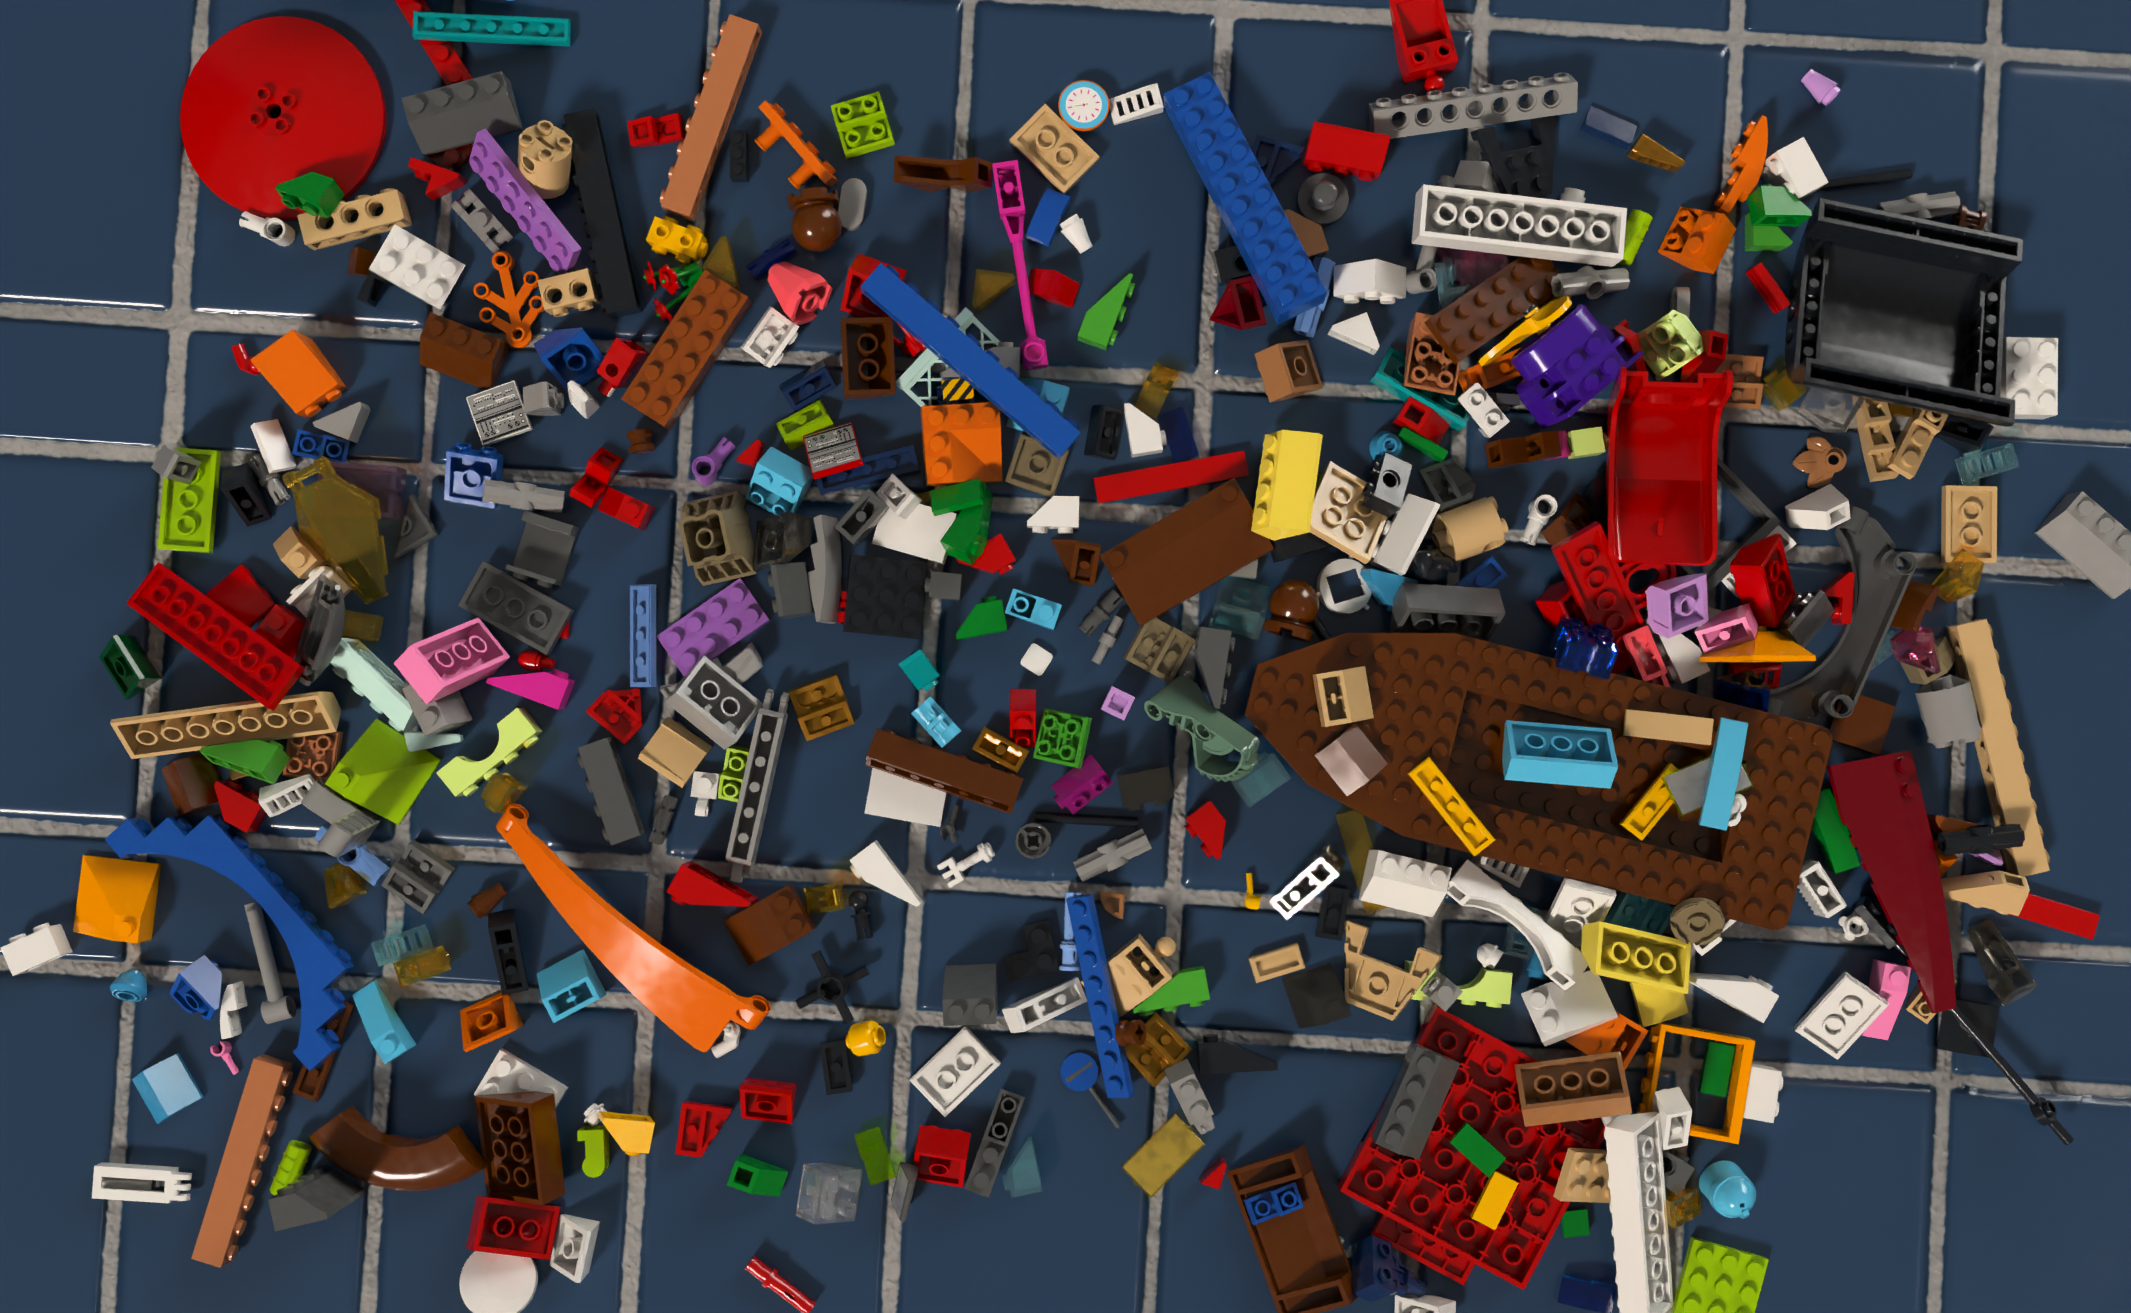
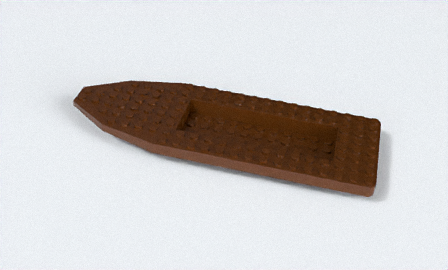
(1451, 703)

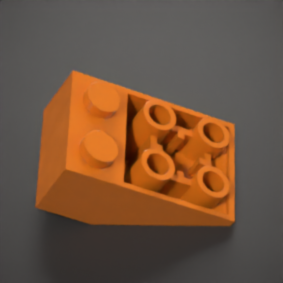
(1613, 1036)

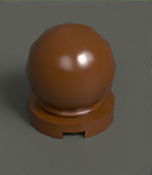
(815, 222)
(1292, 609)

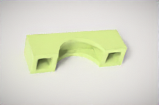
(515, 732)
(1488, 987)

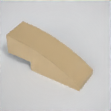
(1668, 727)

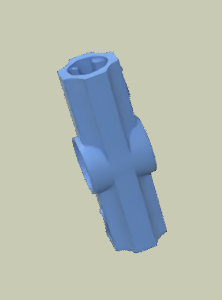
(1307, 322)
(364, 864)

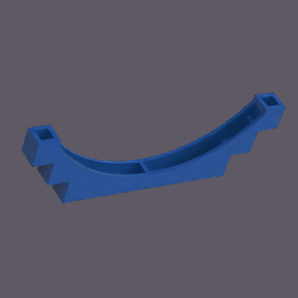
(314, 954)

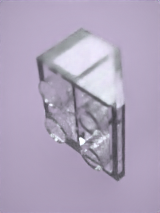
(828, 1193)

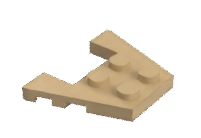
(1379, 985)

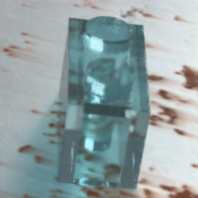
(1262, 780)

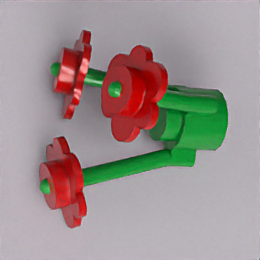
(686, 274)

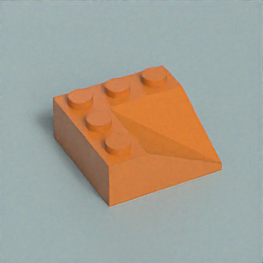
(961, 443)

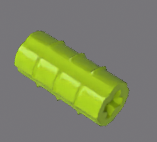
(1636, 228)
(291, 1165)

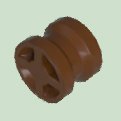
(640, 441)
(1130, 1032)

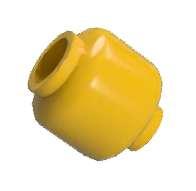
(865, 1038)

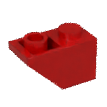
(1710, 359)
(1421, 420)
(1023, 717)
(239, 805)
(1209, 827)

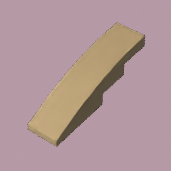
(1876, 439)

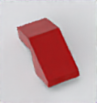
(598, 476)

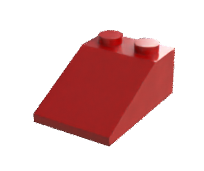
(702, 887)
(513, 1228)

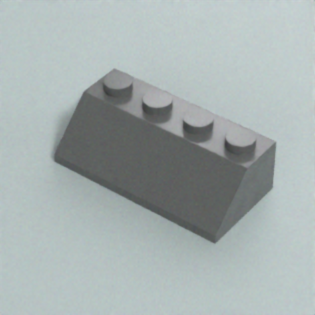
(456, 112)
(1446, 610)
(1414, 1101)
(312, 1198)

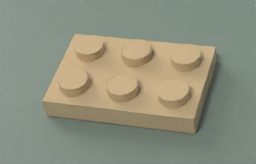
(1054, 149)
(1969, 522)
(1584, 1177)

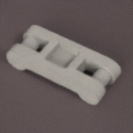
(481, 221)

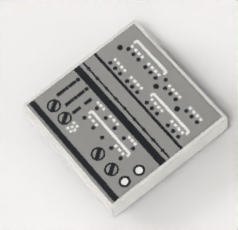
(499, 413)

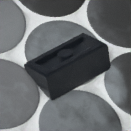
(1103, 432)

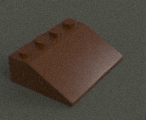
(520, 1146)

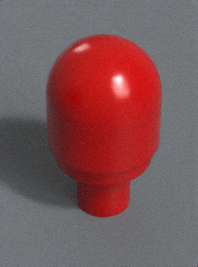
(535, 661)

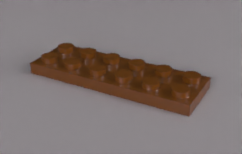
(1492, 306)

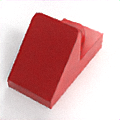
(440, 179)
(1841, 592)

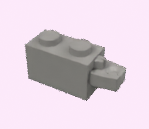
(1190, 1096)

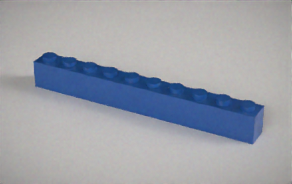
(969, 360)

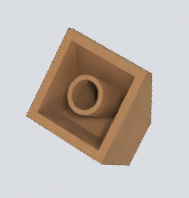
(1288, 370)

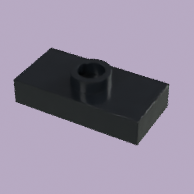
(1332, 913)
(836, 1066)

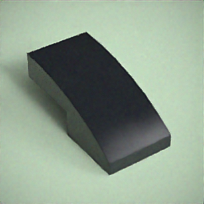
(371, 289)

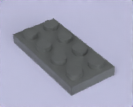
(516, 608)

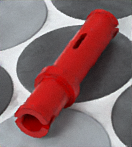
(779, 1285)

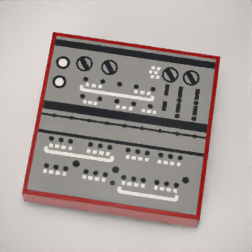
(833, 450)

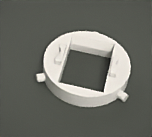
(1324, 593)

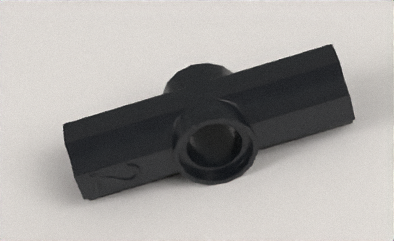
(1980, 839)

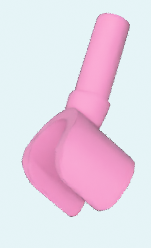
(225, 1054)

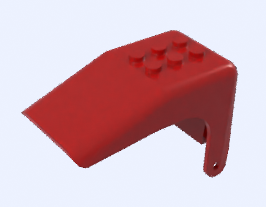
(1664, 468)

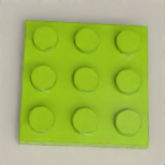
(1719, 1279)

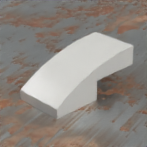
(233, 999)

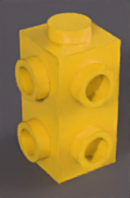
(669, 237)

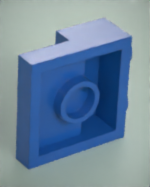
(467, 473)

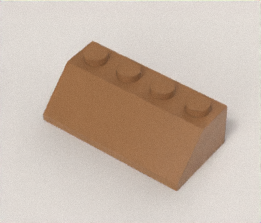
(1573, 1089)

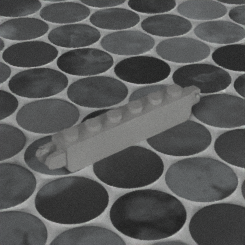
(756, 786)

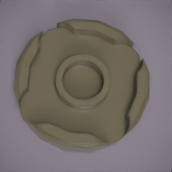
(1697, 921)

